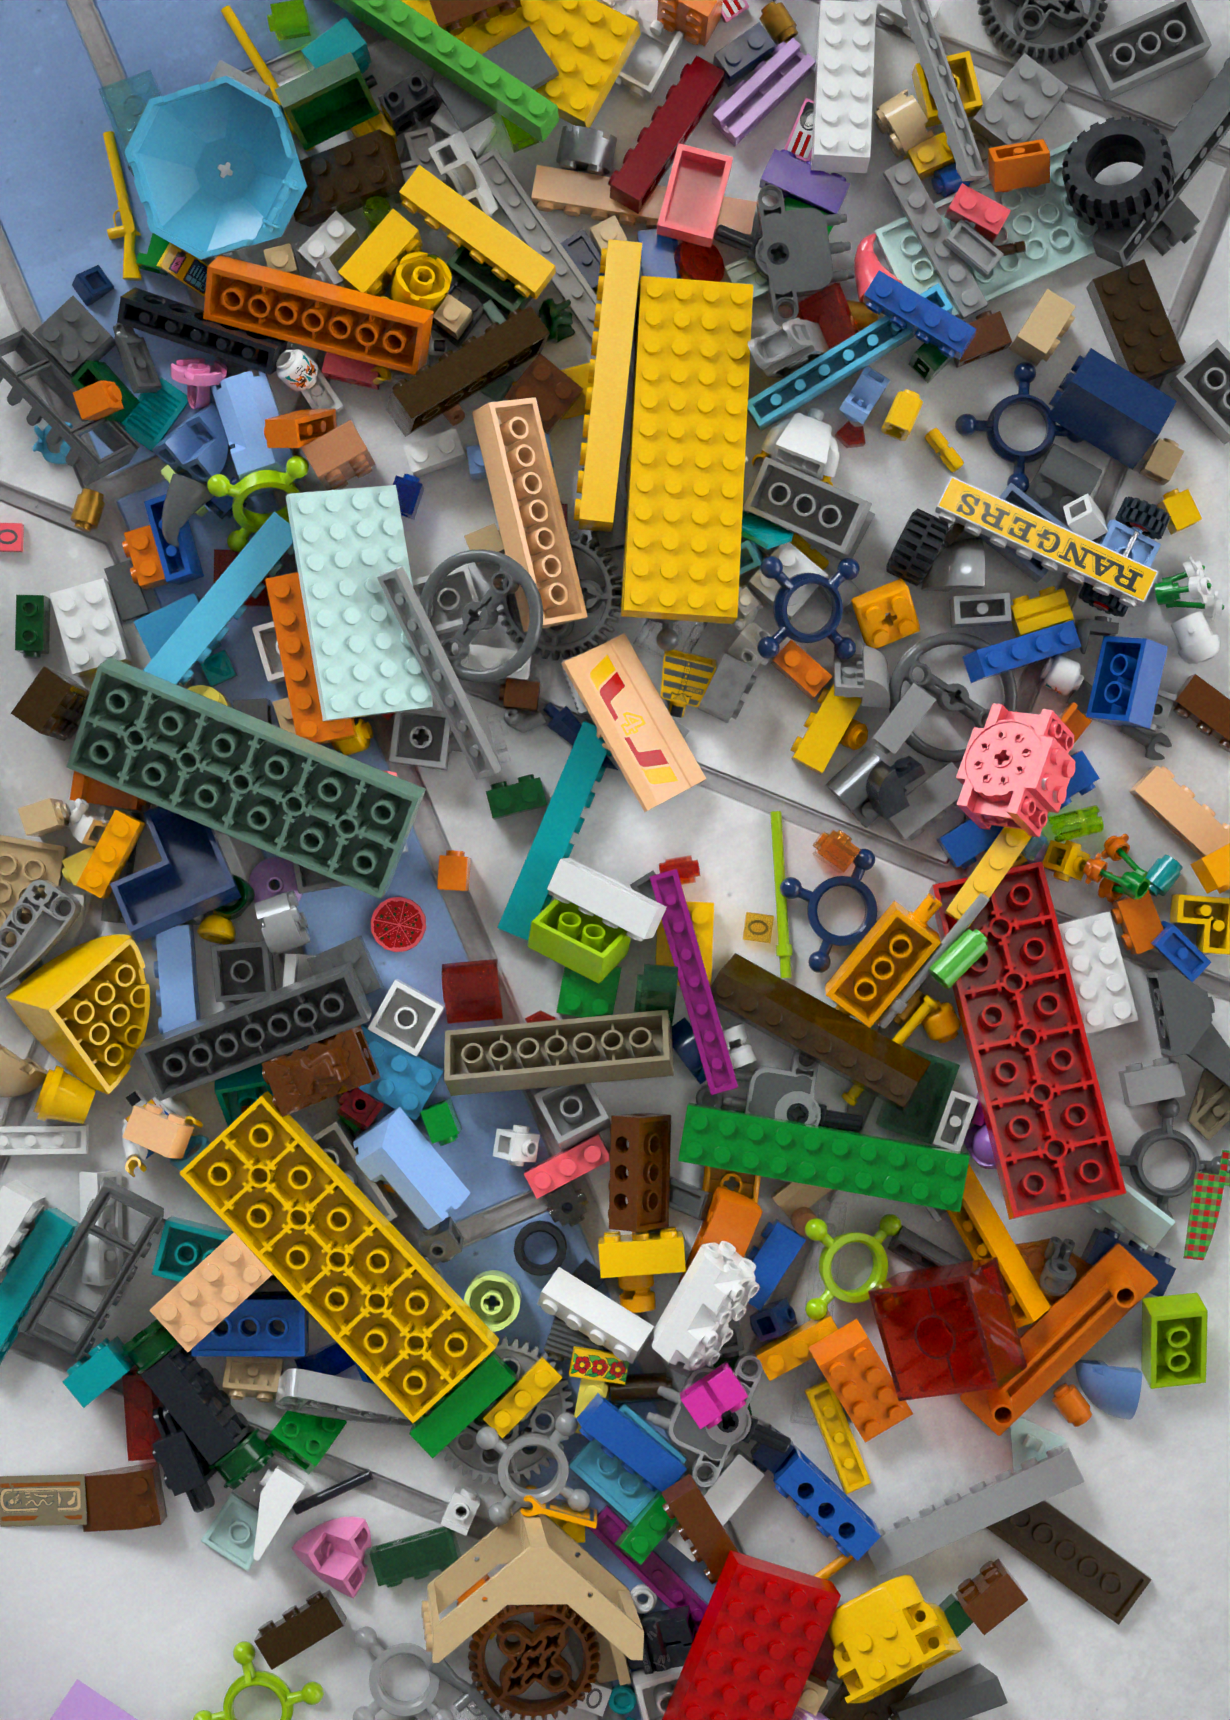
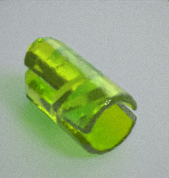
(375, 211)
(1076, 823)

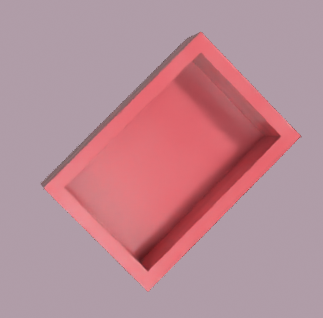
(694, 195)

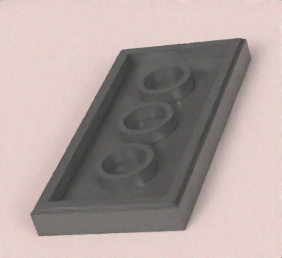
(520, 57)

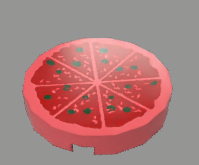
(398, 924)

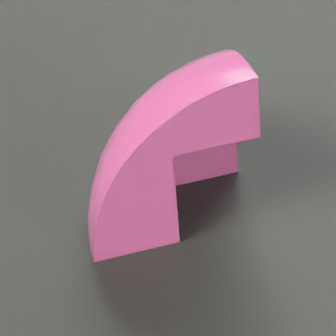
(337, 1552)

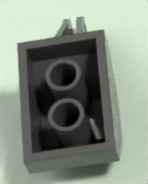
(1184, 1022)

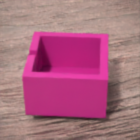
(713, 1396)

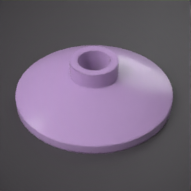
(269, 870)

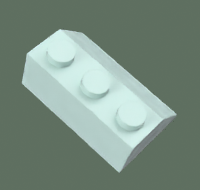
(1137, 1215)

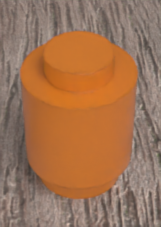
(1071, 1404)

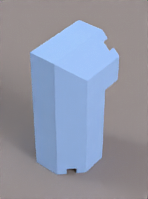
(243, 407)
(409, 1164)

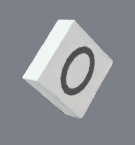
(597, 1699)

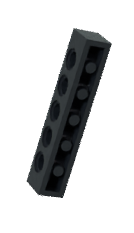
(187, 327)

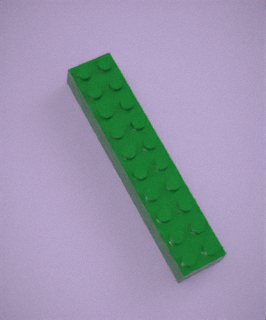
(824, 1157)

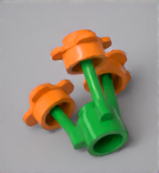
(1113, 886)

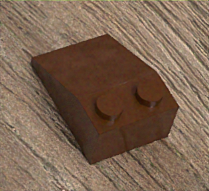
(124, 1498)

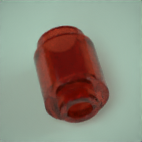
(687, 868)

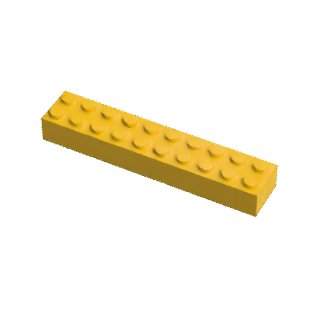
(610, 381)

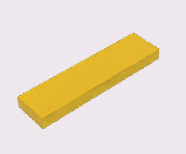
(837, 1437)

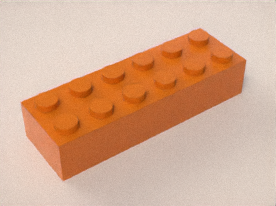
(298, 665)

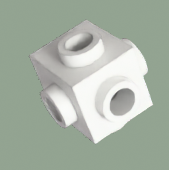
(746, 644)
(516, 1145)

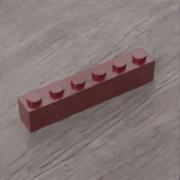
(670, 125)

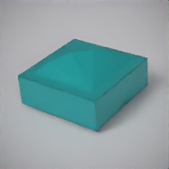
(218, 668)

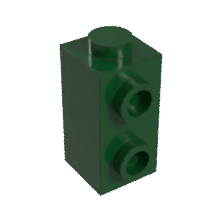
(32, 625)

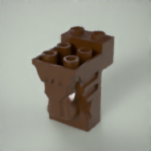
(320, 1071)

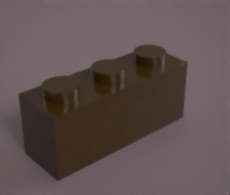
(299, 1628)

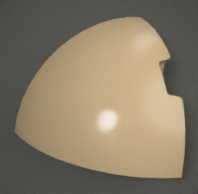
(18, 1075)

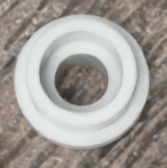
(647, 1606)

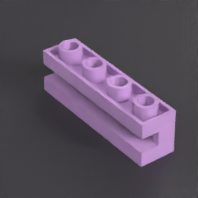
(763, 91)

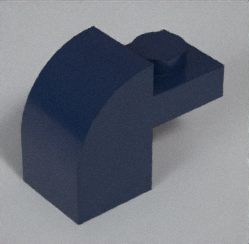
(686, 1048)

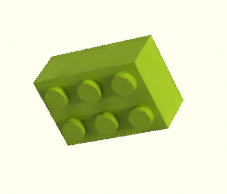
(578, 940)
(1174, 1340)

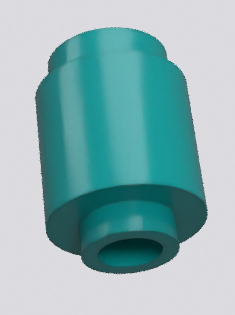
(1163, 875)

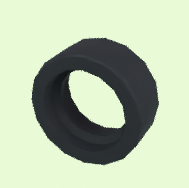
(537, 1269)

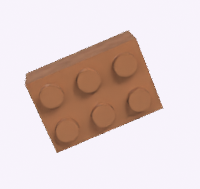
(339, 456)

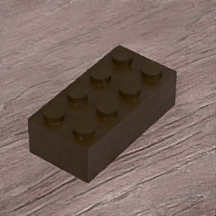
(348, 176)
(1136, 322)
(52, 704)

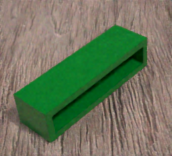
(462, 1404)

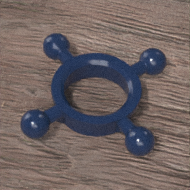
(967, 424)
(773, 569)
(792, 888)

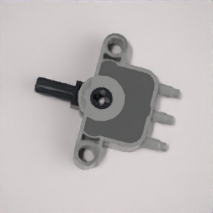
(777, 1091)
(714, 1443)

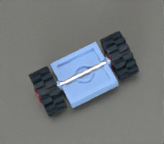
(1129, 537)

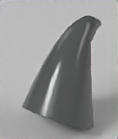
(181, 501)

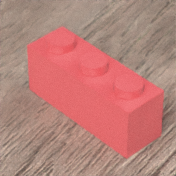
(567, 1165)

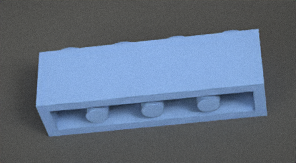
(177, 977)

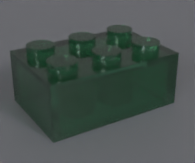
(927, 1104)

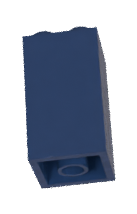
(1110, 408)

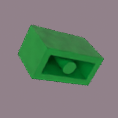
(441, 1122)

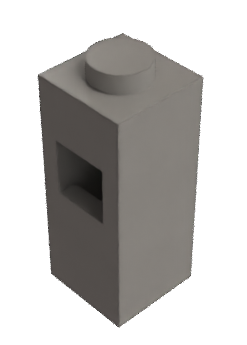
(903, 719)

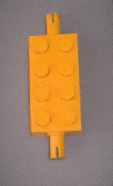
(884, 961)

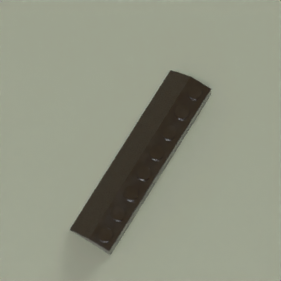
(819, 1031)

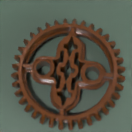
(537, 1667)

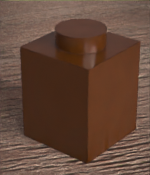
(520, 694)

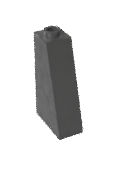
(953, 1698)

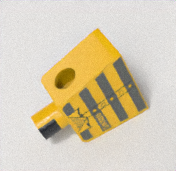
(685, 679)

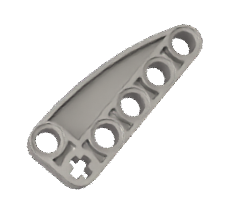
(37, 936)
(336, 1398)

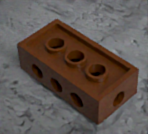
(646, 1192)

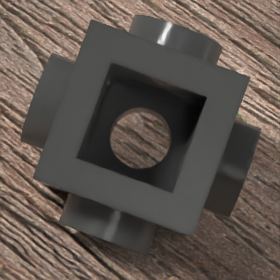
(441, 1241)

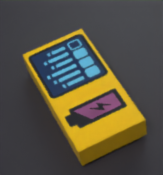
(184, 268)

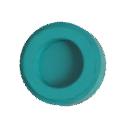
(622, 1699)

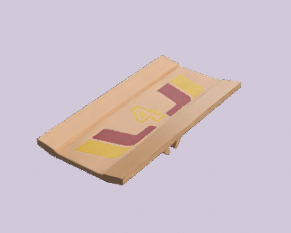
(633, 722)

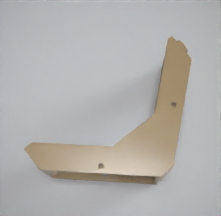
(537, 1572)

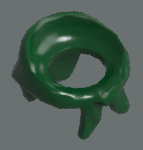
(556, 320)
(237, 909)

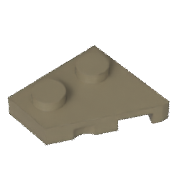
(1210, 1106)

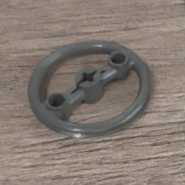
(488, 606)
(910, 661)

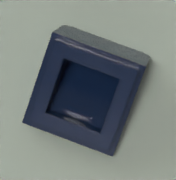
(92, 285)

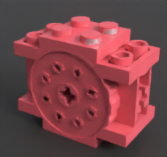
(1016, 770)

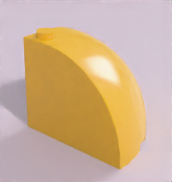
(89, 1008)

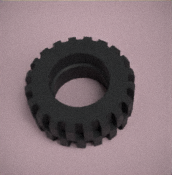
(1110, 144)

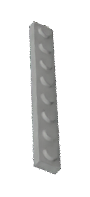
(943, 89)
(539, 237)
(439, 673)

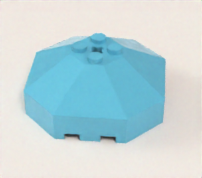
(178, 160)

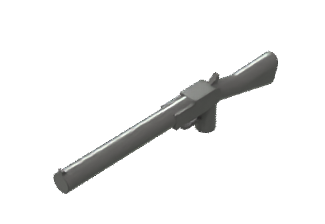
(470, 1691)

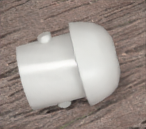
(1195, 639)

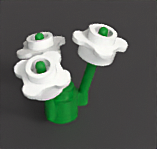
(1198, 586)

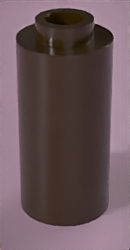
(640, 1388)

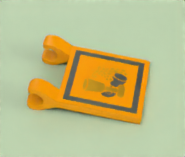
(561, 1510)

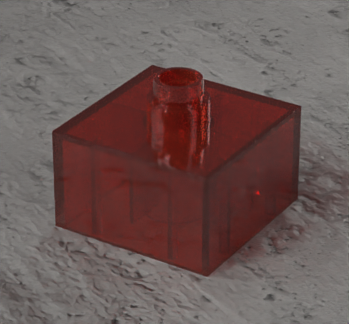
(948, 1329)

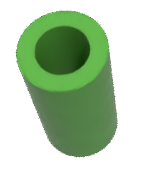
(959, 958)

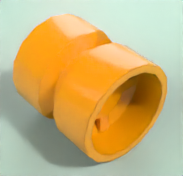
(637, 1293)

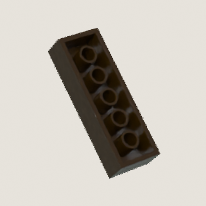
(466, 370)

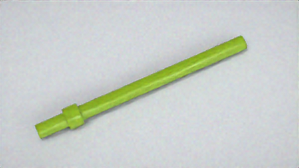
(783, 948)

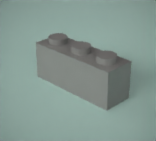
(928, 802)

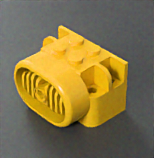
(888, 1638)

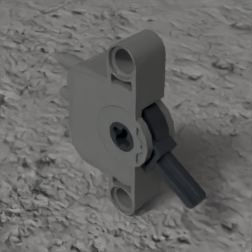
(804, 246)

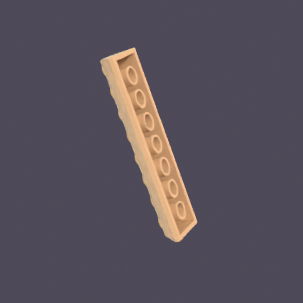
(529, 507)

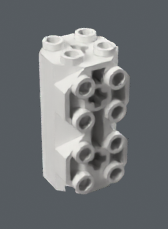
(703, 1305)

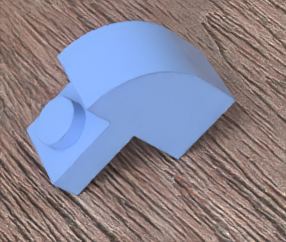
(864, 395)

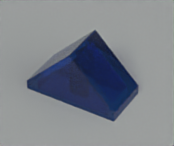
(327, 1360)

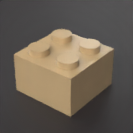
(1039, 333)

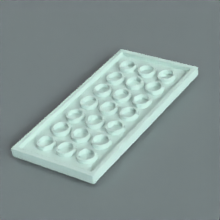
(1037, 216)
(354, 636)

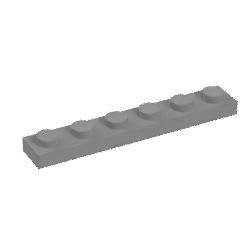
(931, 233)

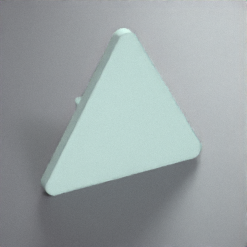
(1031, 1441)

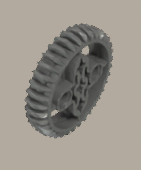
(1054, 15)
(592, 605)

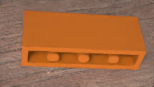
(729, 1219)

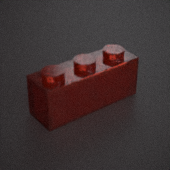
(139, 1420)

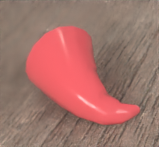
(867, 266)

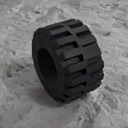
(917, 547)

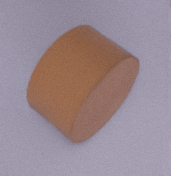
(800, 1218)

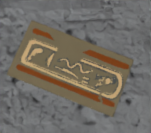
(42, 1500)

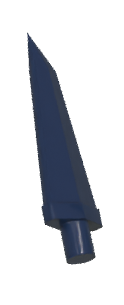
(568, 727)

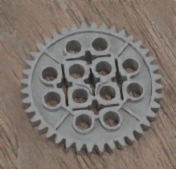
(524, 1460)

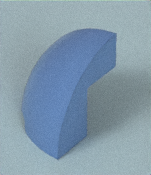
(196, 445)
(1110, 1387)

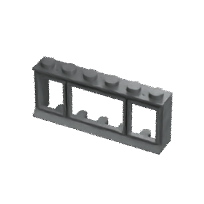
(59, 379)
(67, 1255)

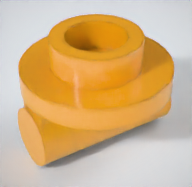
(855, 735)

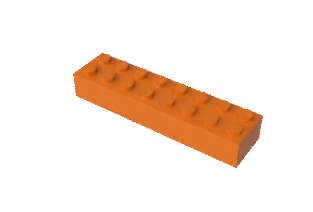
(317, 314)

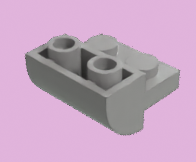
(863, 677)

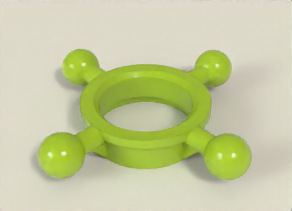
(249, 521)
(817, 1231)
(244, 1654)

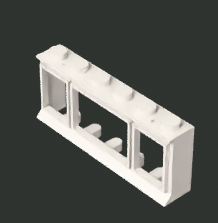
(656, 32)

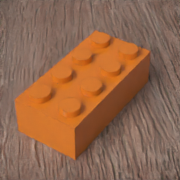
(860, 1380)

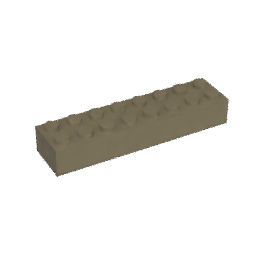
(558, 1053)

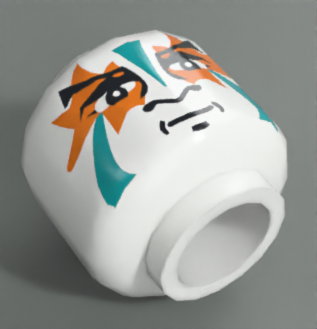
(297, 369)
(1061, 674)

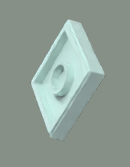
(234, 1531)

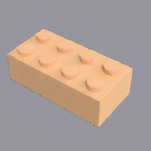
(211, 1292)

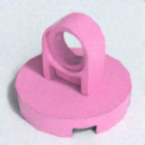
(198, 378)

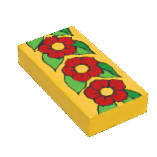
(598, 1365)

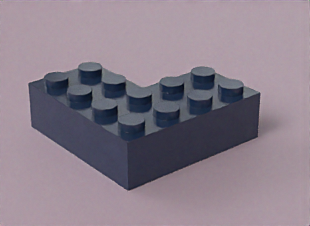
(181, 886)

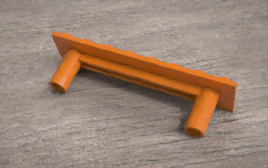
(1065, 1335)

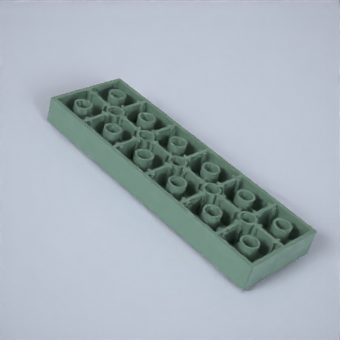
(244, 777)

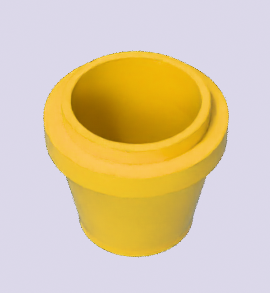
(64, 1098)

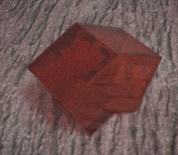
(851, 436)
(540, 1016)

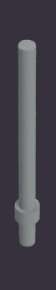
(900, 1003)

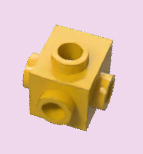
(1065, 860)

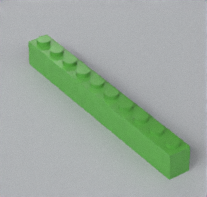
(458, 63)

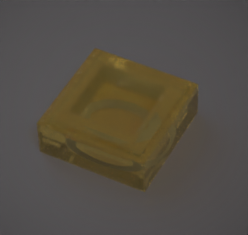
(758, 927)

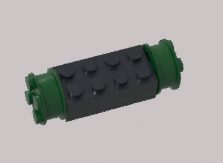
(198, 1405)

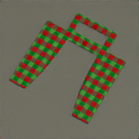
(1205, 1209)

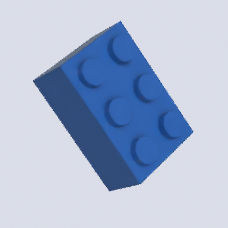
(1127, 681)

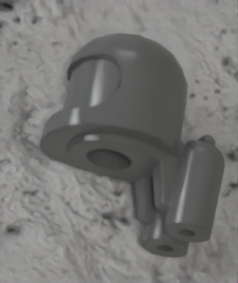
(1058, 1272)

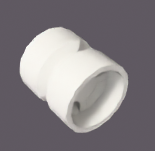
(743, 1052)

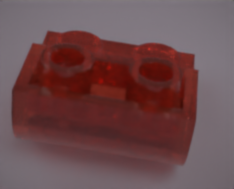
(472, 991)

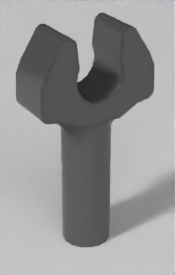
(1147, 741)

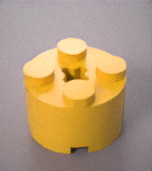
(421, 281)

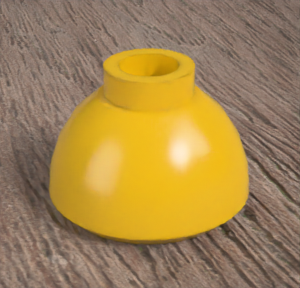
(217, 929)

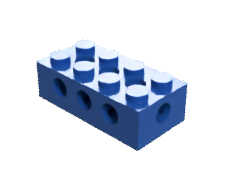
(266, 1339)
(851, 1539)

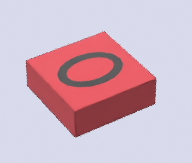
(11, 537)

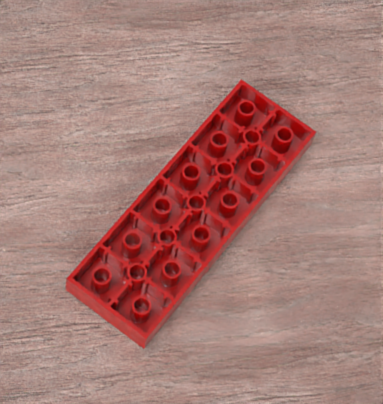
(1032, 1052)
(754, 1643)

